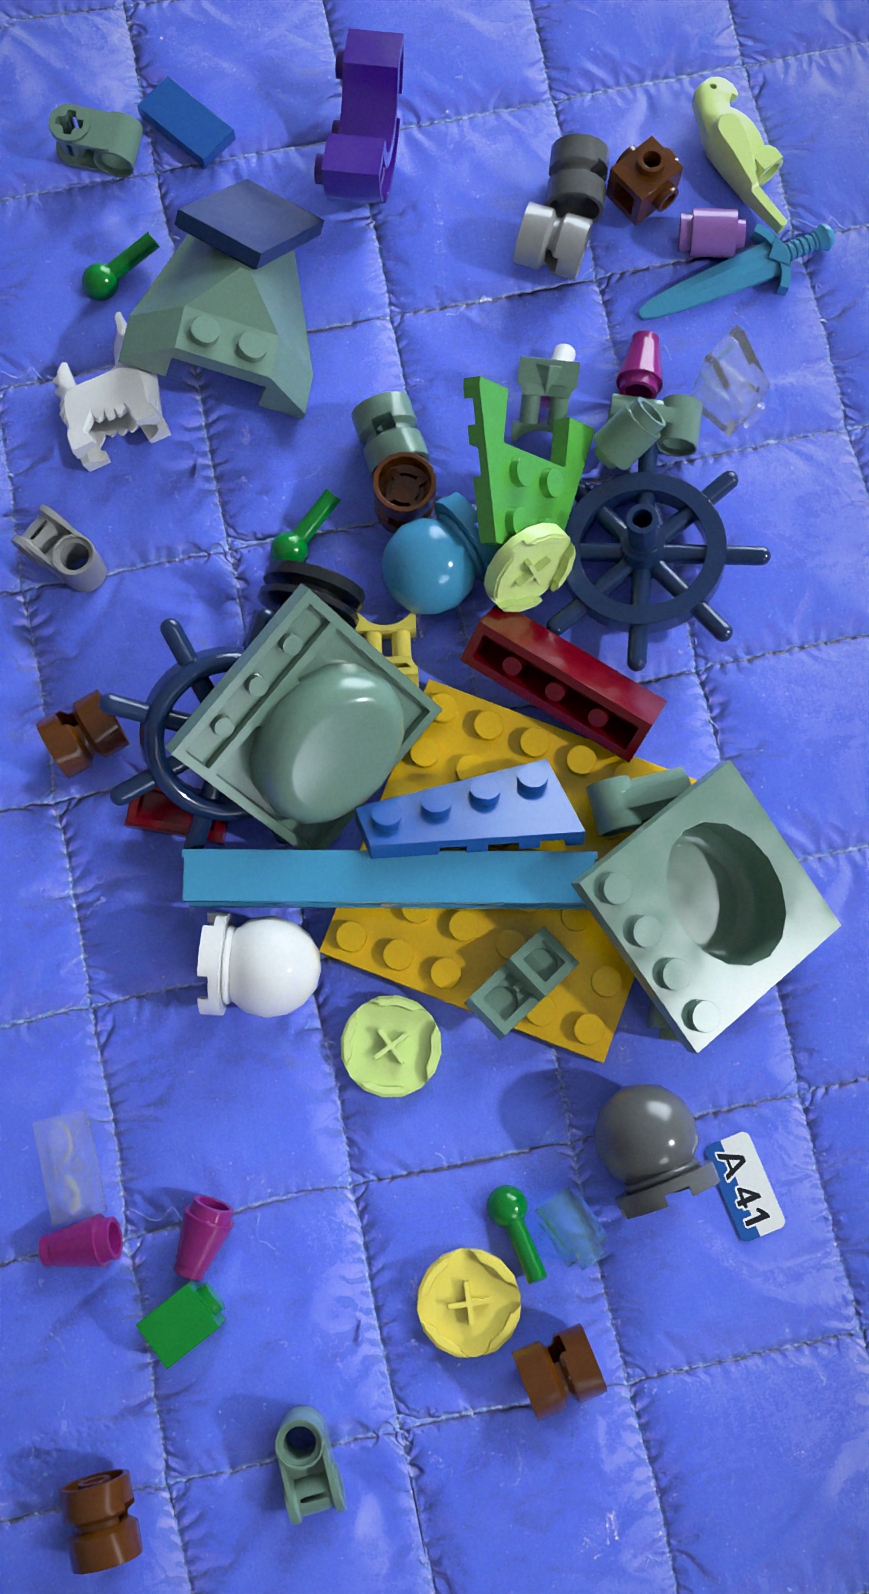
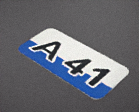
(745, 1187)

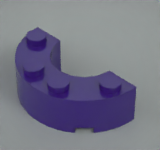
(364, 141)

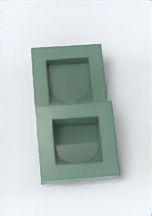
(521, 983)

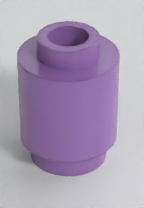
(711, 232)

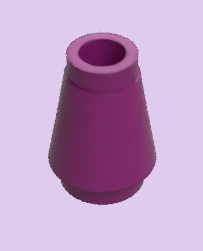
(641, 367)
(202, 1235)
(83, 1244)

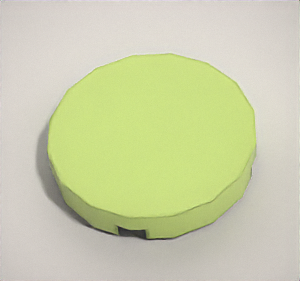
(529, 566)
(391, 1046)

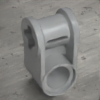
(56, 546)

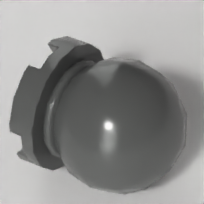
(650, 1145)

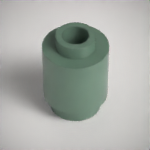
(628, 434)

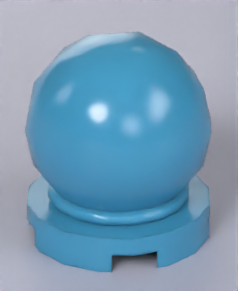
(435, 561)

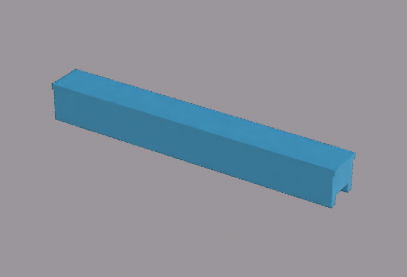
(356, 881)

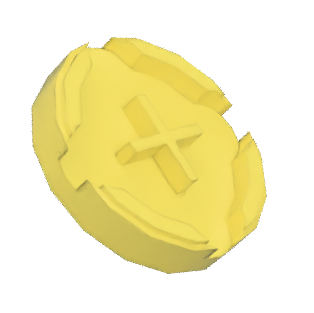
(468, 1302)

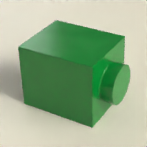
(182, 1321)

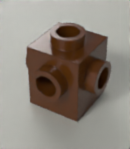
(644, 180)

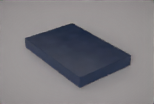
(249, 223)

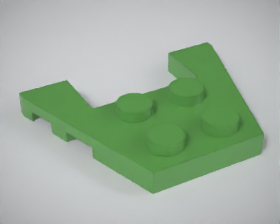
(514, 484)

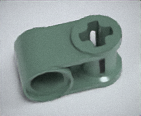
(101, 143)
(308, 1474)

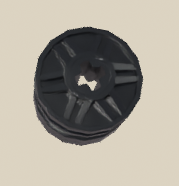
(334, 589)

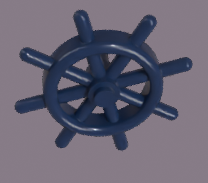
(645, 554)
(157, 715)

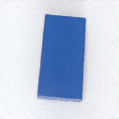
(186, 122)

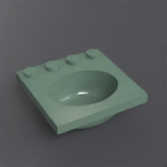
(304, 724)
(707, 905)

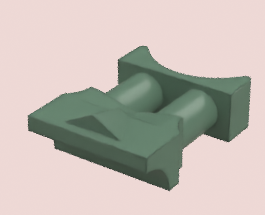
(543, 378)

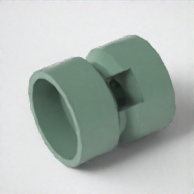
(387, 427)

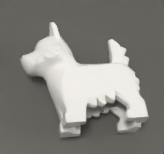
(109, 405)

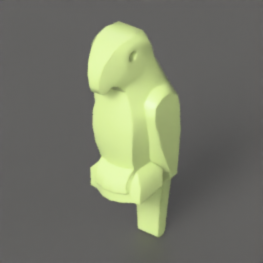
(737, 148)

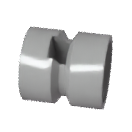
(552, 241)

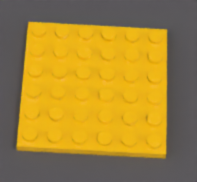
(459, 949)

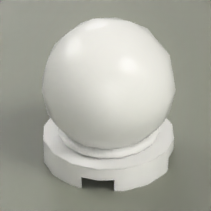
(261, 966)

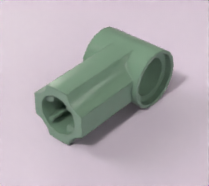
(682, 421)
(626, 803)

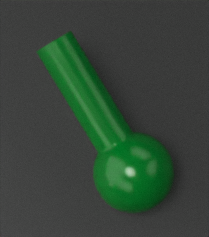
(102, 280)
(294, 544)
(507, 1209)

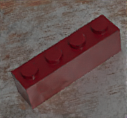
(563, 681)

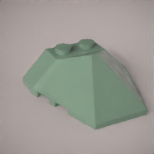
(228, 321)

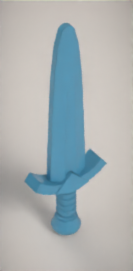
(745, 270)

